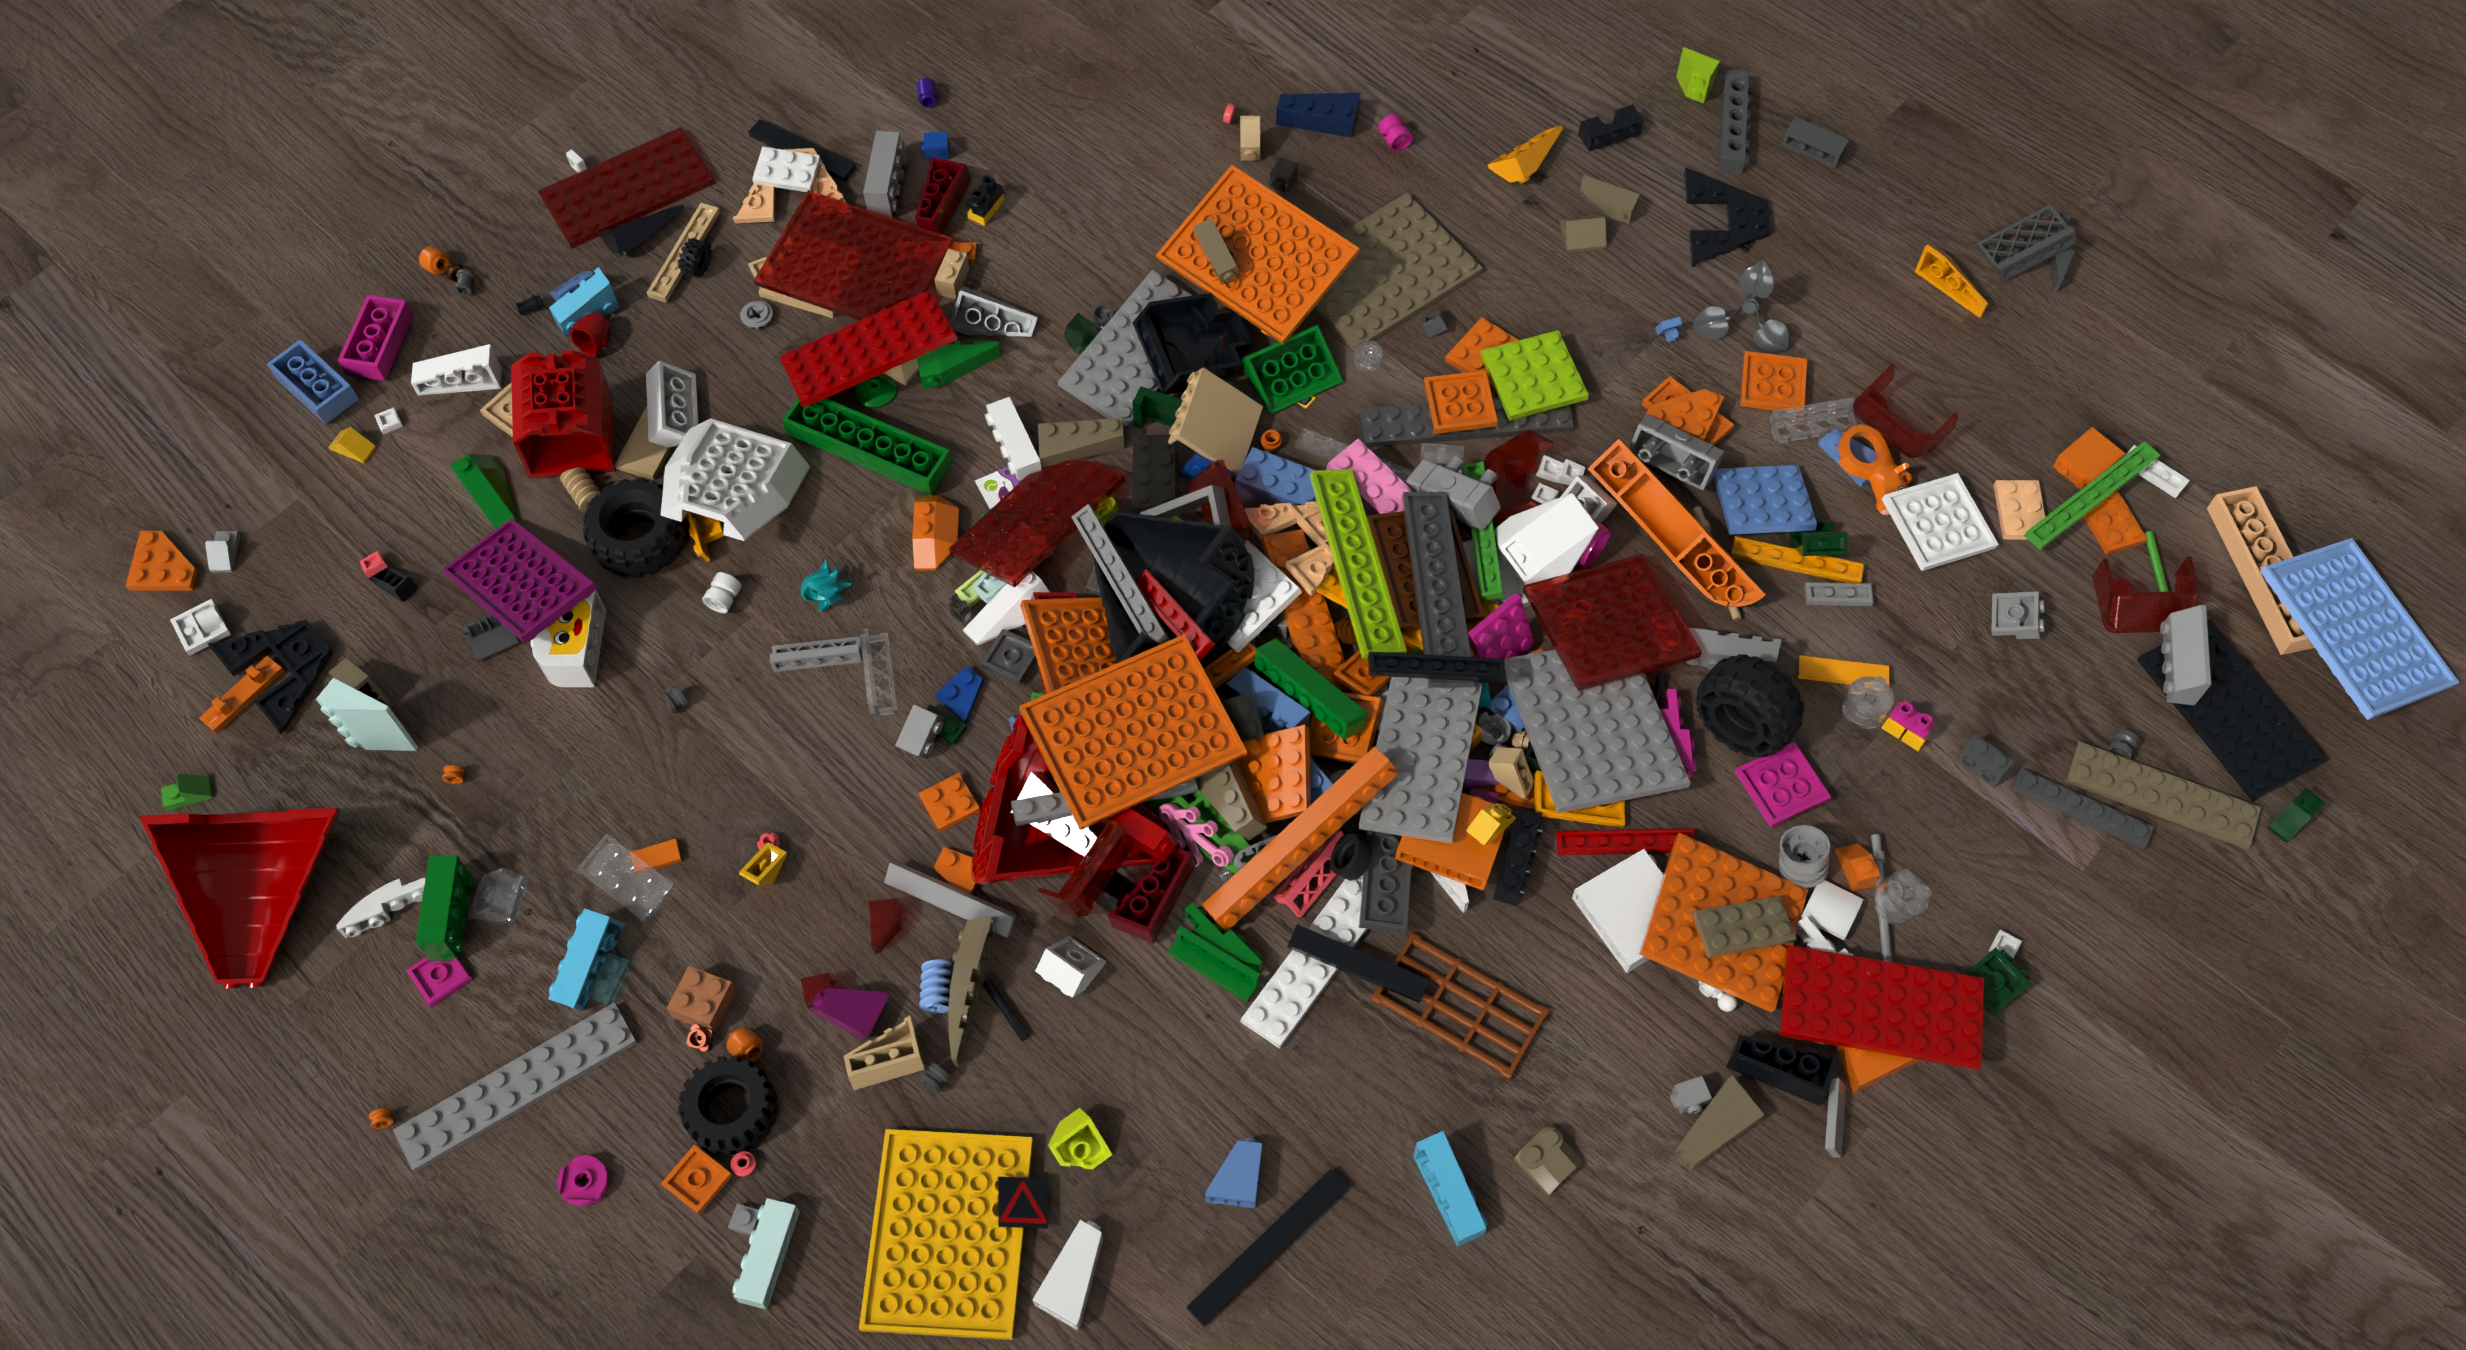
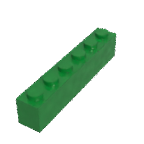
(1310, 689)

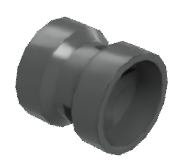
(1102, 315)
(2124, 743)

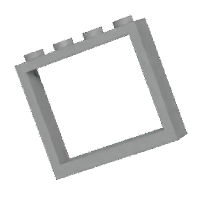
(1211, 494)

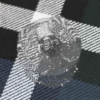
(1868, 702)
(1901, 897)

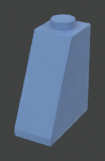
(1238, 1177)

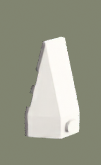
(1004, 610)

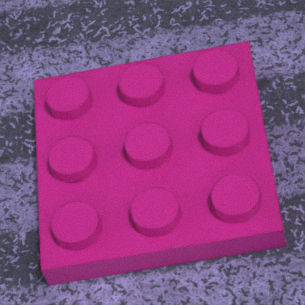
(1503, 632)
(1782, 785)

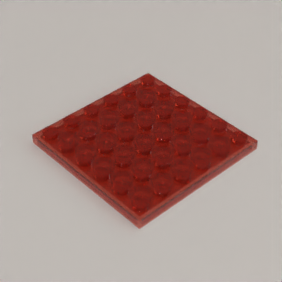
(1611, 622)

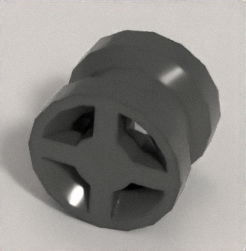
(674, 698)
(934, 1077)

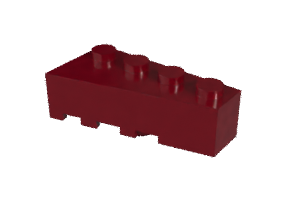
(1154, 897)

